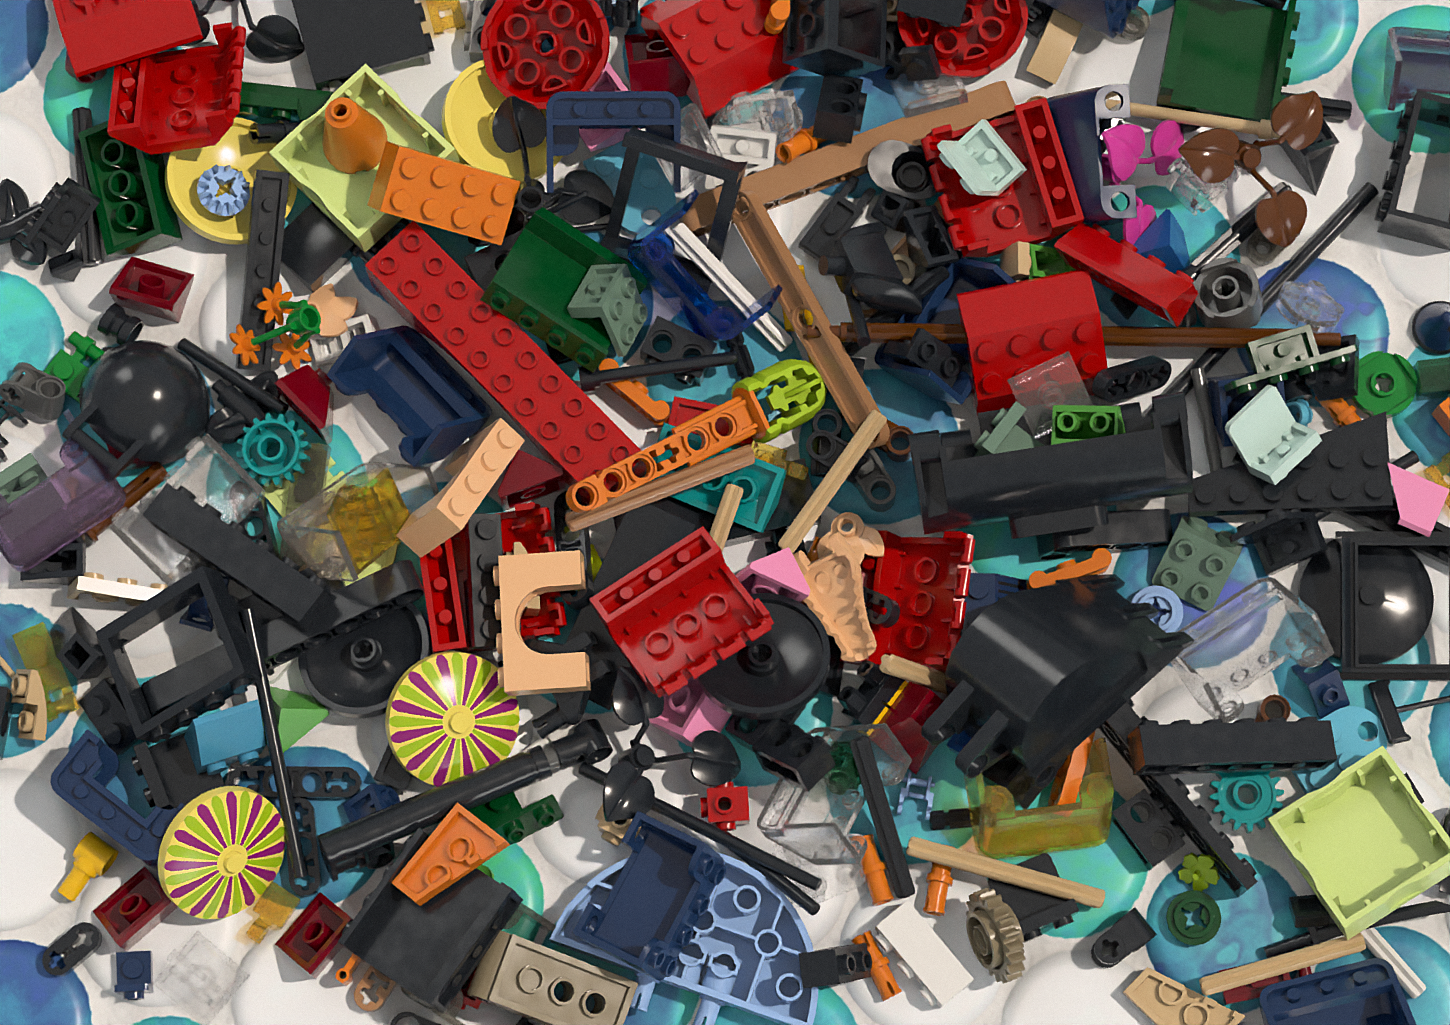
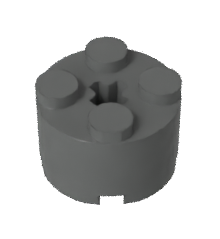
(1228, 295)

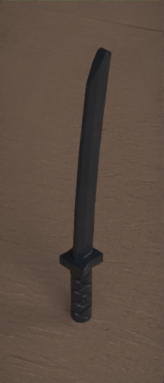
(1317, 935)

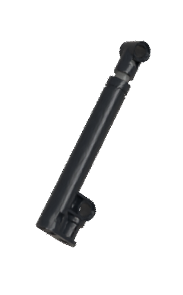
(370, 838)

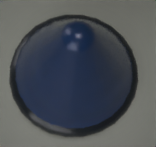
(1432, 327)

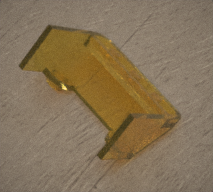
(1011, 833)

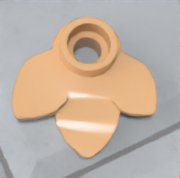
(332, 310)
(861, 538)

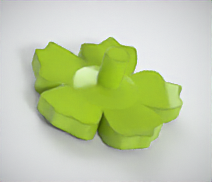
(1199, 871)

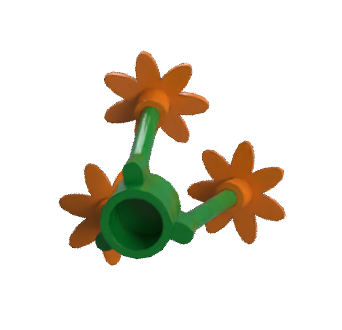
(301, 321)

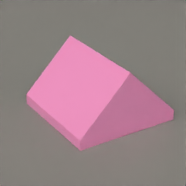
(775, 575)

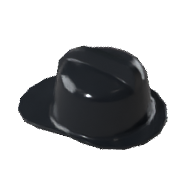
(901, 170)

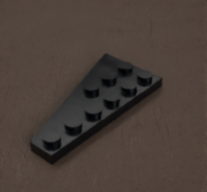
(1338, 476)

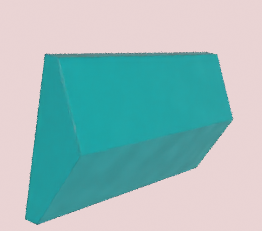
(760, 483)

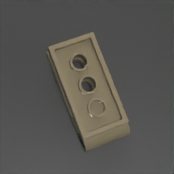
(523, 978)

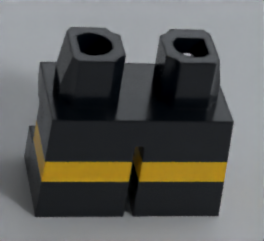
(873, 696)

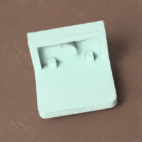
(982, 160)
(1269, 436)

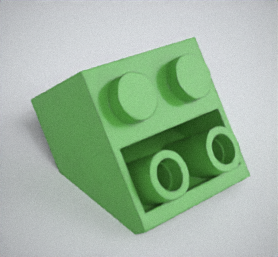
(1085, 422)

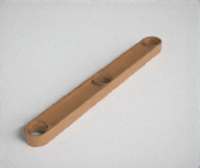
(827, 350)

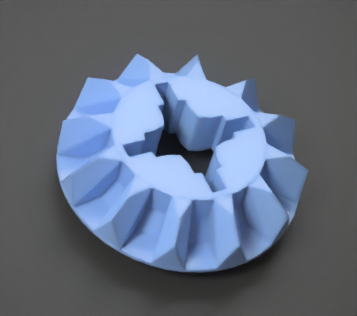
(223, 204)
(1167, 602)

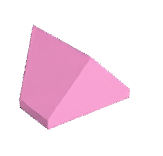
(1417, 500)

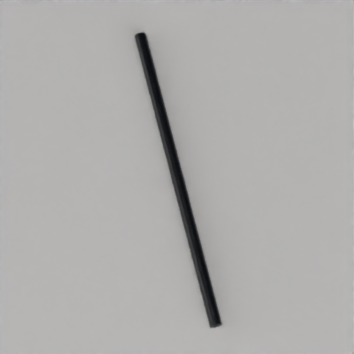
(1288, 274)

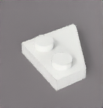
(744, 145)

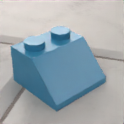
(226, 738)

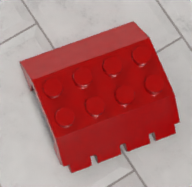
(718, 46)
(179, 95)
(1030, 209)
(1026, 325)
(446, 570)
(930, 585)
(680, 614)

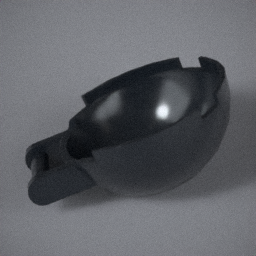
(142, 403)

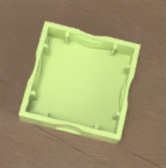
(345, 195)
(1364, 842)

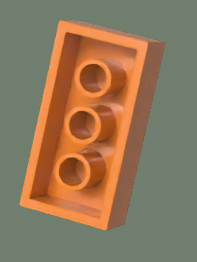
(443, 193)

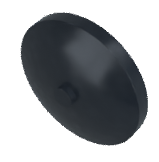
(1392, 599)
(363, 666)
(776, 670)

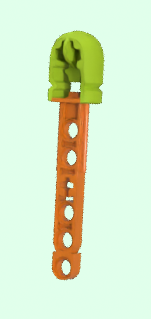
(744, 419)

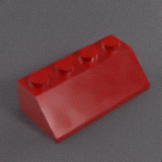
(1127, 272)

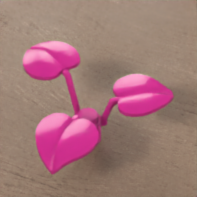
(1124, 147)

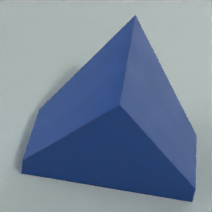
(1165, 241)

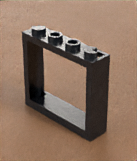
(152, 612)

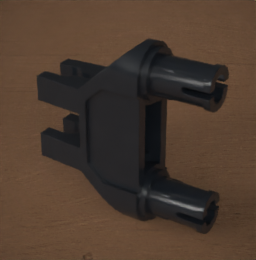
(569, 705)

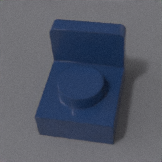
(370, 800)
(134, 974)

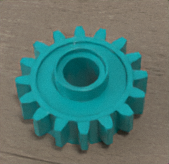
(286, 462)
(1244, 814)

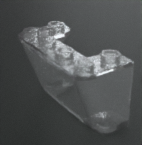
(214, 480)

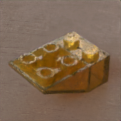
(368, 515)

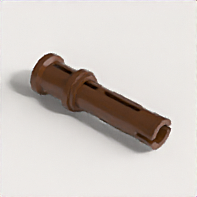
(134, 492)

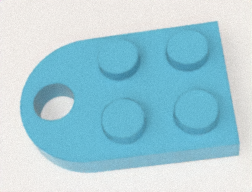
(649, 187)
(1348, 746)

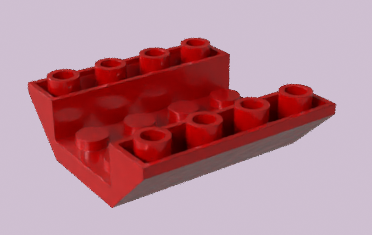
(119, 31)

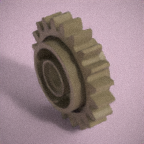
(995, 935)

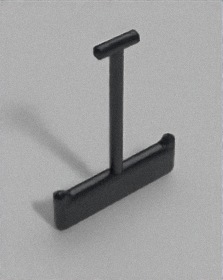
(1389, 712)

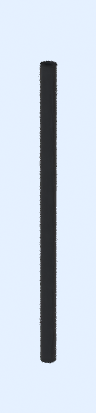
(275, 748)
(718, 835)

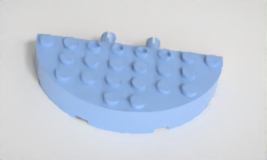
(738, 953)

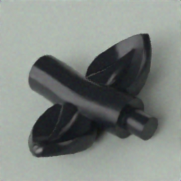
(13, 218)
(239, 409)

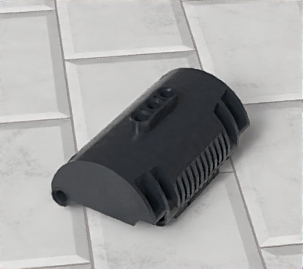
(1052, 484)

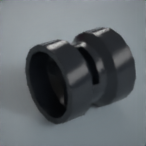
(120, 325)

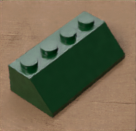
(134, 201)

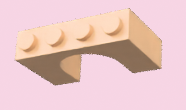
(474, 472)
(520, 581)

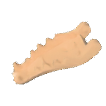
(839, 598)

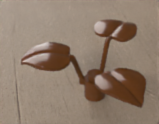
(1214, 151)

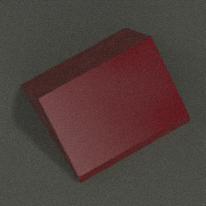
(152, 289)
(529, 480)
(134, 909)
(315, 935)

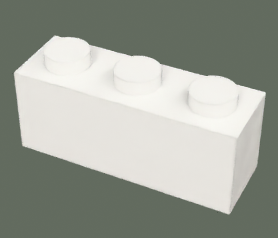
(922, 955)

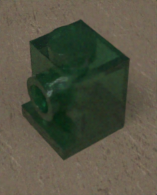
(844, 774)

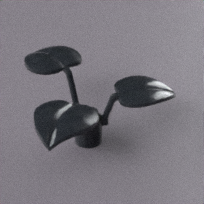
(271, 40)
(523, 125)
(624, 788)

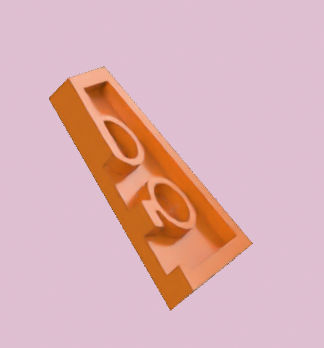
(448, 855)

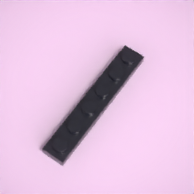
(263, 257)

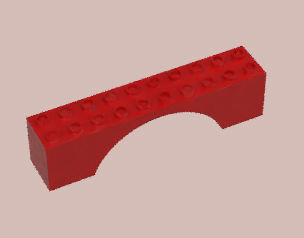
(500, 356)

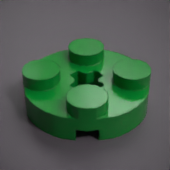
(1401, 388)

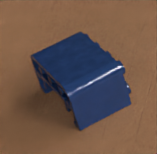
(83, 782)

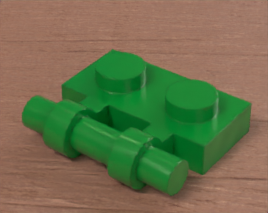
(71, 368)

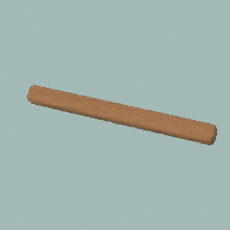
(664, 487)

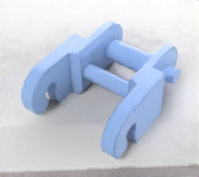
(928, 797)

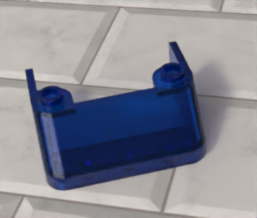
(653, 257)

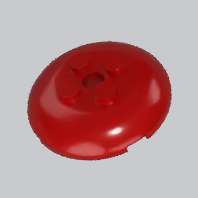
(976, 46)
(514, 51)

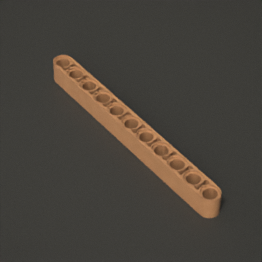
(843, 160)

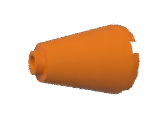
(352, 136)

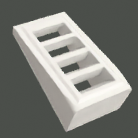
(354, 325)

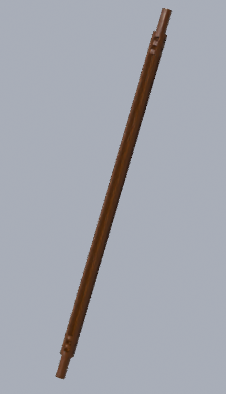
(1112, 335)

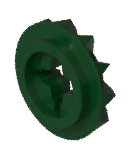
(1209, 916)

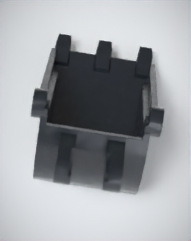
(1048, 673)

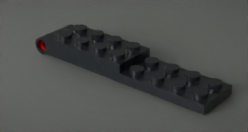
(1174, 795)

